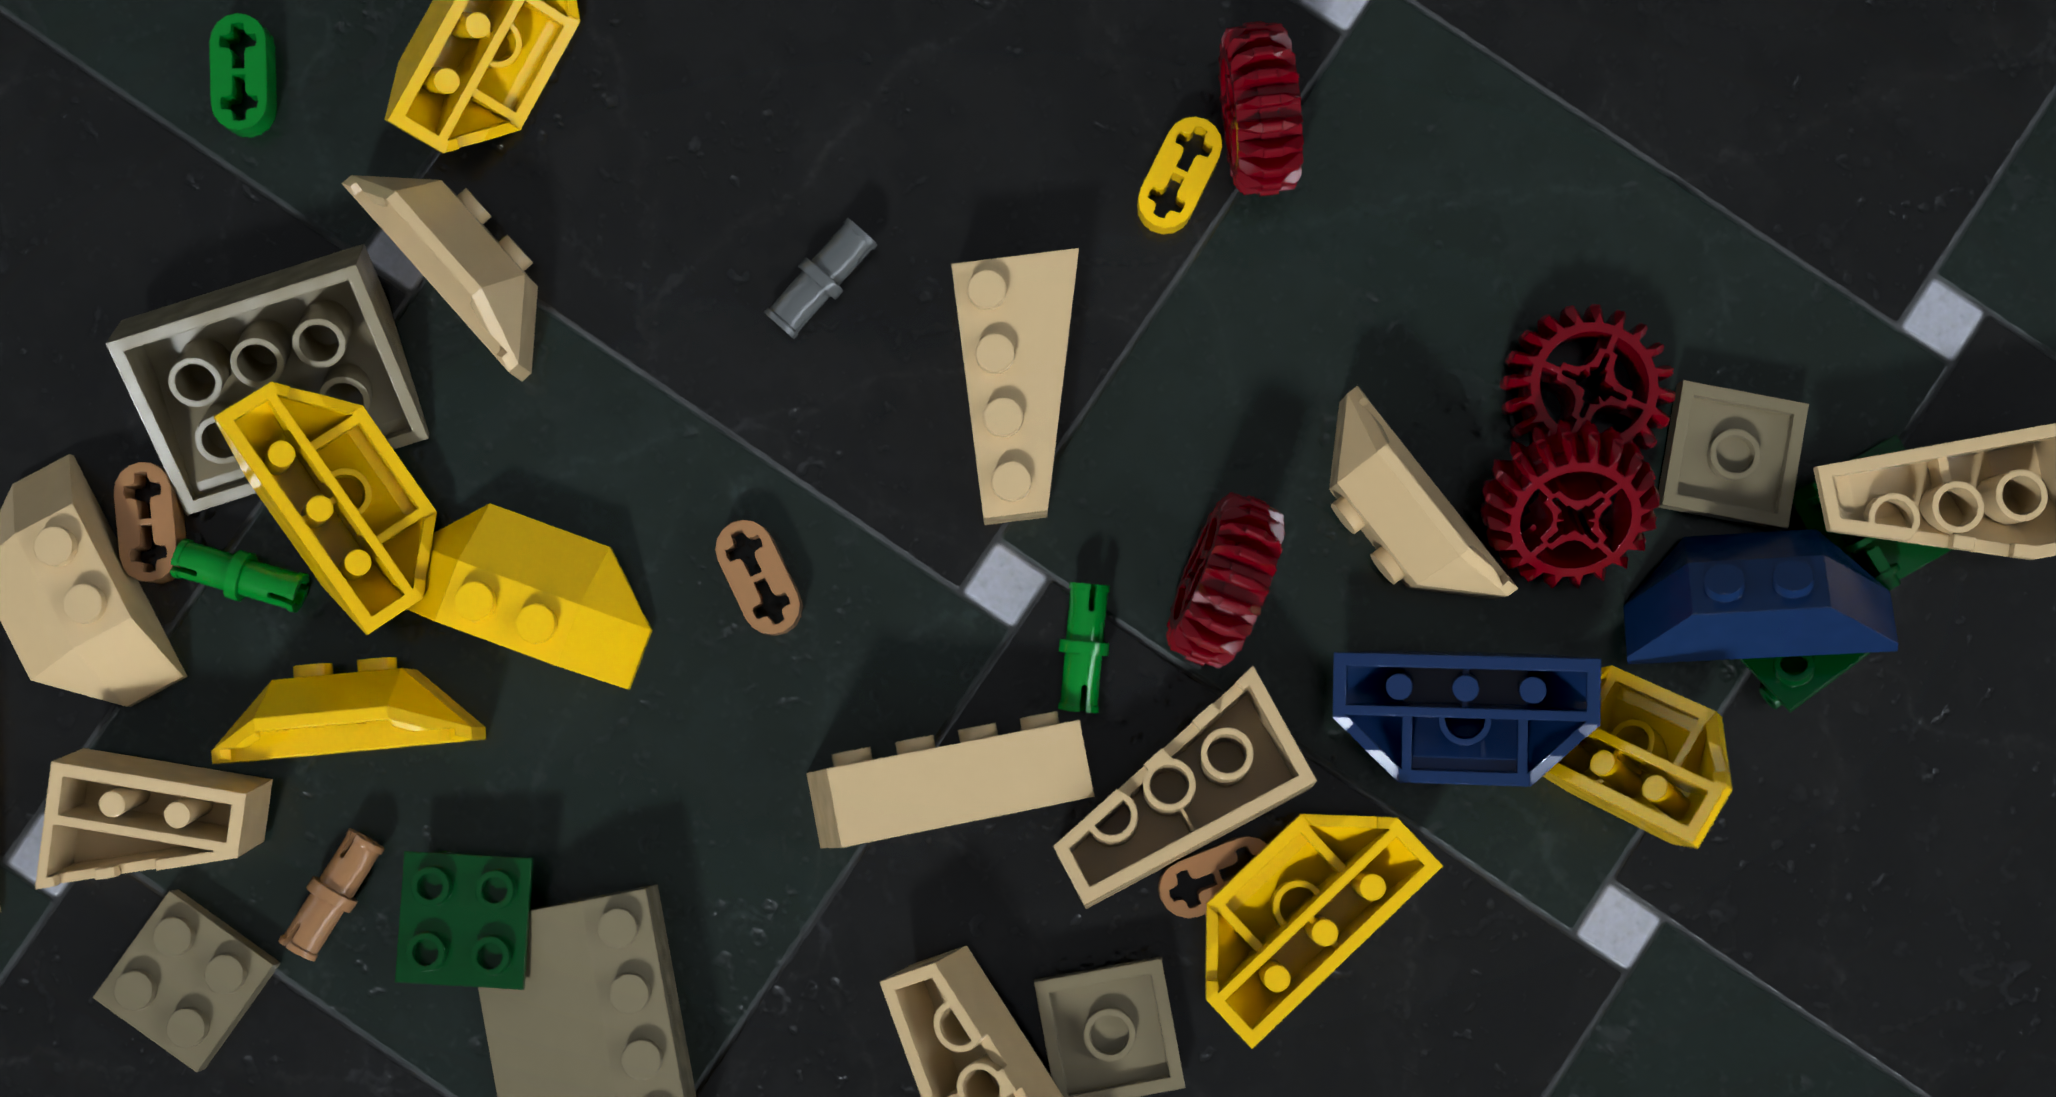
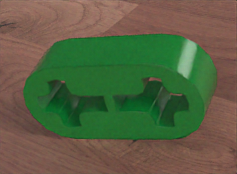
(257, 74)

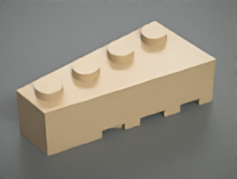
(1014, 358)
(949, 784)
(1199, 787)
(961, 1032)

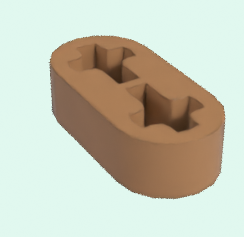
(135, 524)
(745, 585)
(1201, 864)

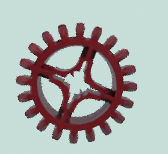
(1261, 108)
(1610, 343)
(1583, 474)
(1226, 580)

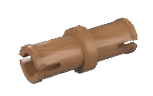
(331, 895)

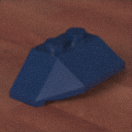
(1757, 601)
(1466, 712)

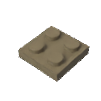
(1732, 455)
(186, 980)
(1110, 1031)

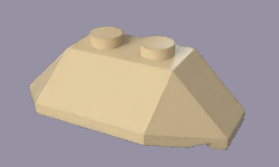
(460, 259)
(1404, 512)
(70, 600)

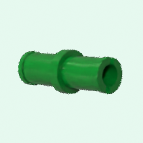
(240, 575)
(1084, 647)

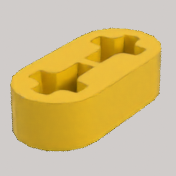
(1166, 168)

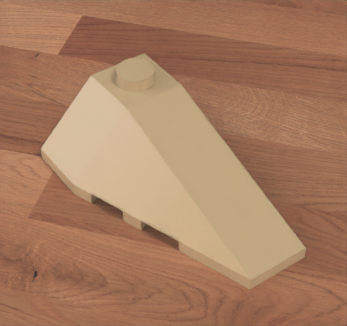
(1958, 495)

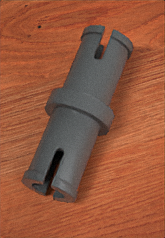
(820, 278)

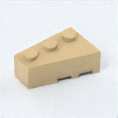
(142, 814)

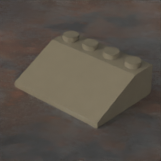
(303, 327)
(594, 1005)

